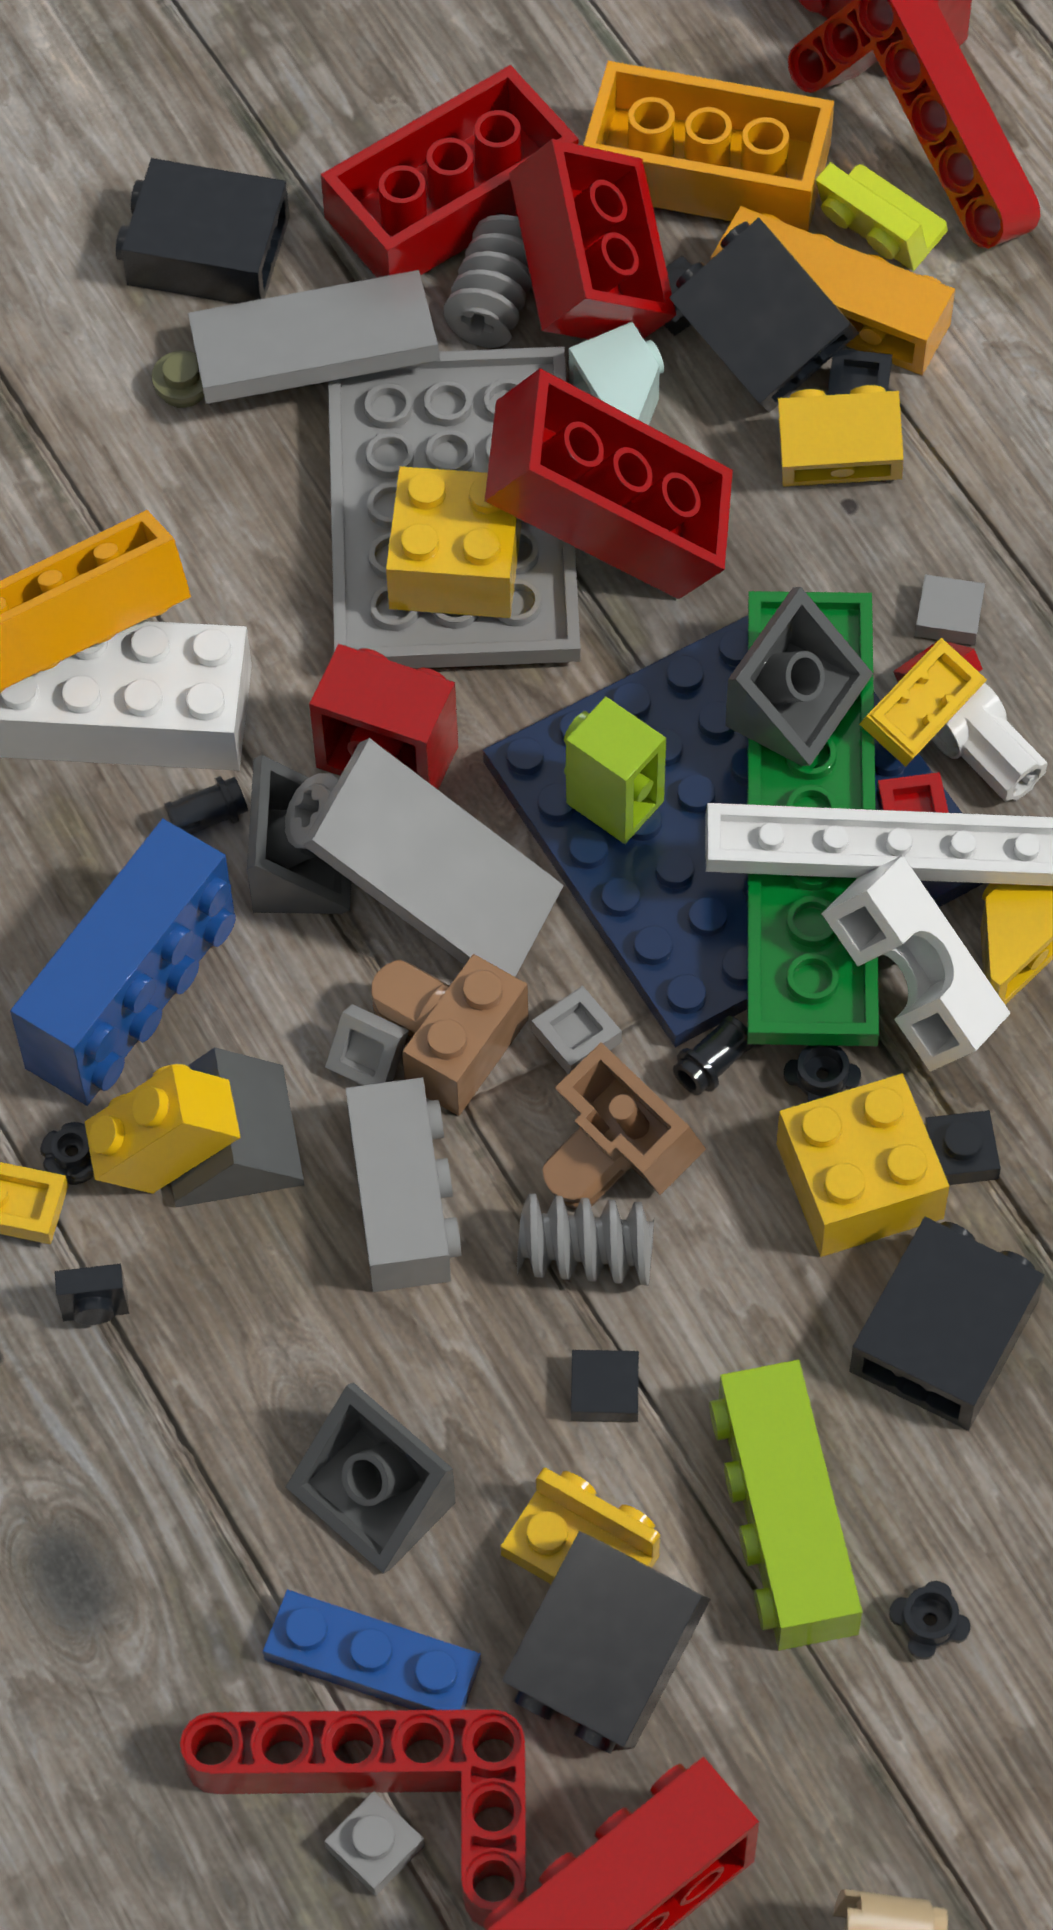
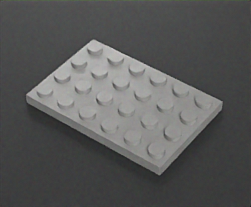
(437, 420)

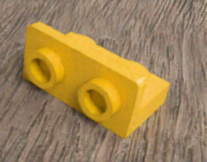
(561, 1510)

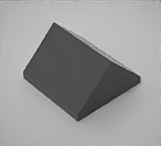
(795, 682)
(278, 873)
(266, 1153)
(373, 1480)

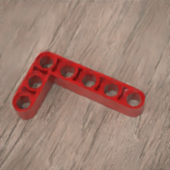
(938, 100)
(384, 1771)

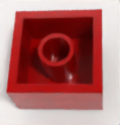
(390, 703)

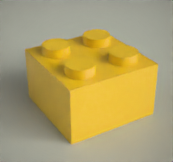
(450, 546)
(862, 1164)

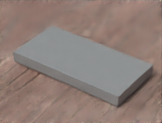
(313, 336)
(431, 861)

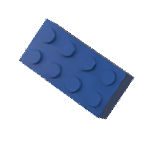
(125, 963)

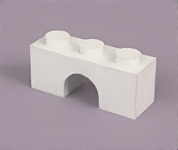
(949, 997)

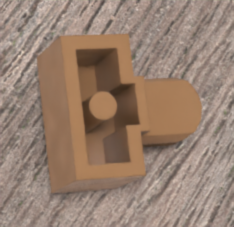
(453, 1028)
(618, 1130)

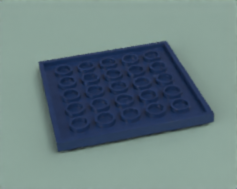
(651, 899)

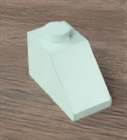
(619, 370)

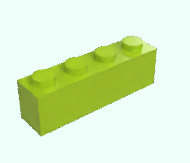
(787, 1505)

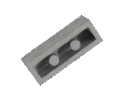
(402, 1184)

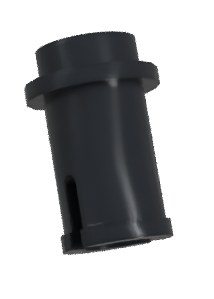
(208, 806)
(712, 1056)

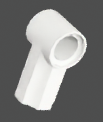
(992, 746)

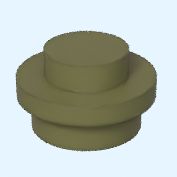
(178, 379)

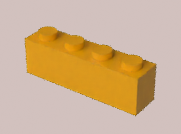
(885, 303)
(87, 595)

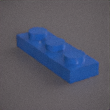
(370, 1655)

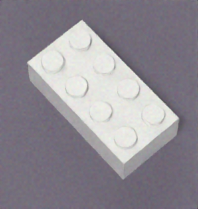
(138, 699)

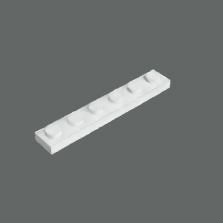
(860, 840)

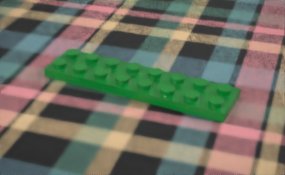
(798, 971)

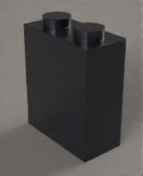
(203, 232)
(762, 313)
(947, 1322)
(604, 1643)

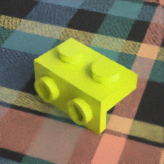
(880, 213)

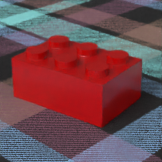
(591, 241)

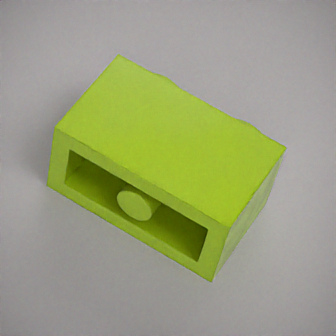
(614, 769)

